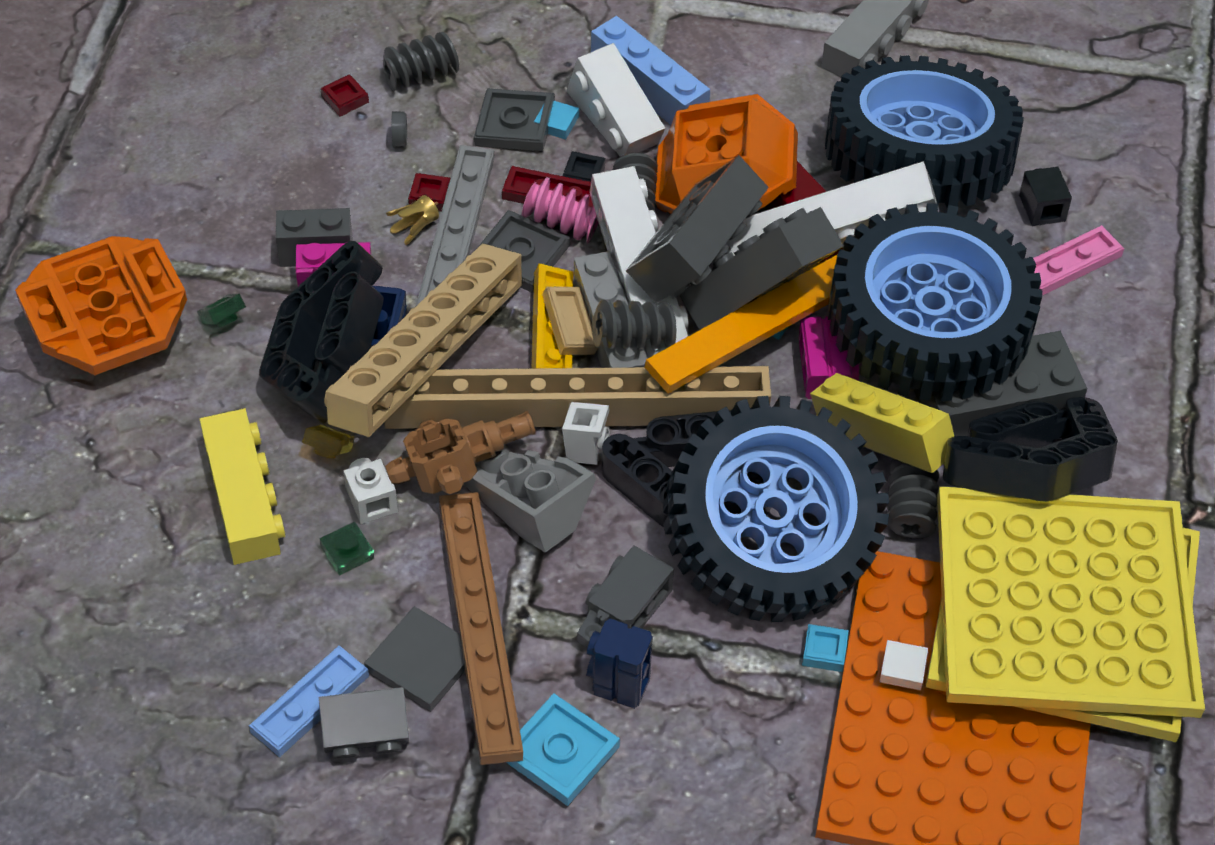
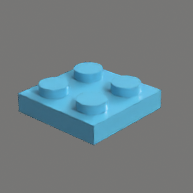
(563, 749)

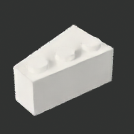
(614, 101)

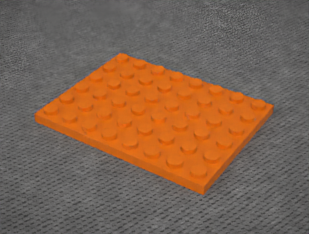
(931, 768)

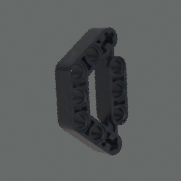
(326, 320)
(1017, 452)
(635, 461)

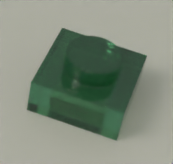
(222, 311)
(347, 548)

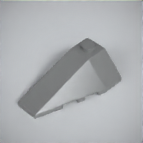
(534, 494)

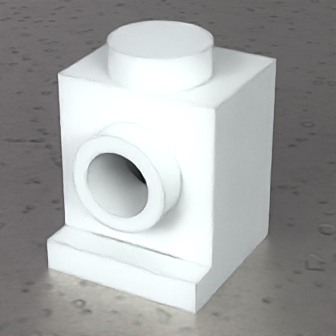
(585, 432)
(369, 482)

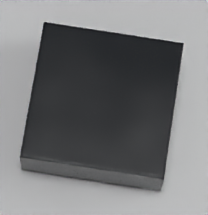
(582, 166)

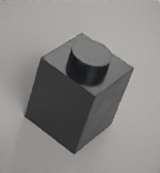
(1045, 196)

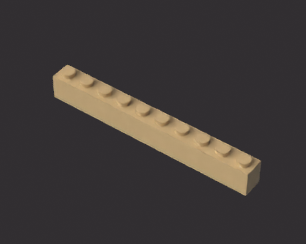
(548, 392)

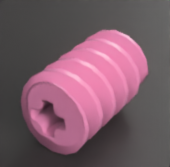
(561, 210)

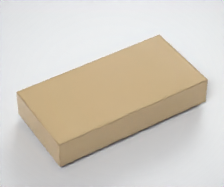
(569, 320)

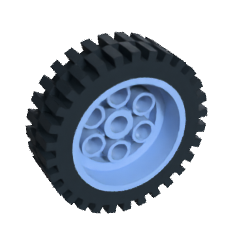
(925, 113)
(934, 301)
(777, 446)

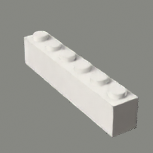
(853, 203)
(626, 229)

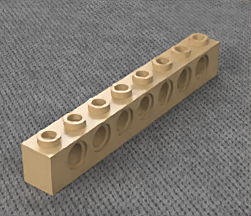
(423, 340)

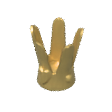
(419, 213)

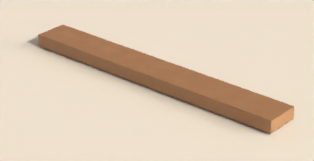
(480, 630)

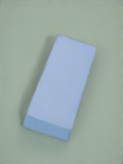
(299, 707)

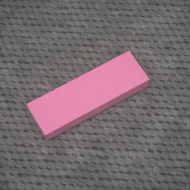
(1076, 258)

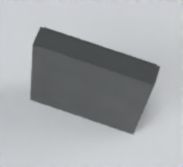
(509, 119)
(531, 240)
(420, 657)

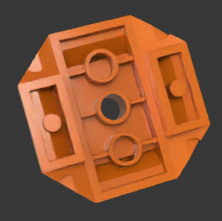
(717, 132)
(104, 303)

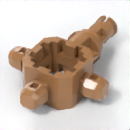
(446, 454)

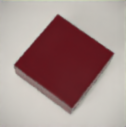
(344, 95)
(431, 186)

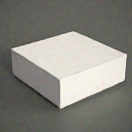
(903, 665)

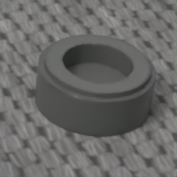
(399, 128)

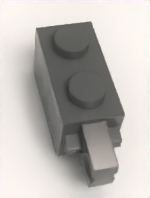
(629, 594)

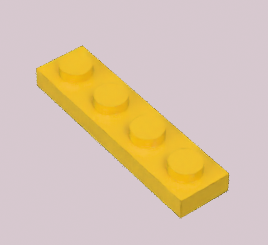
(544, 346)

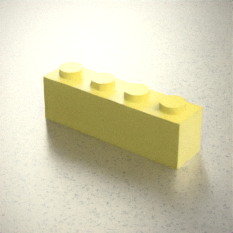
(887, 421)
(240, 486)

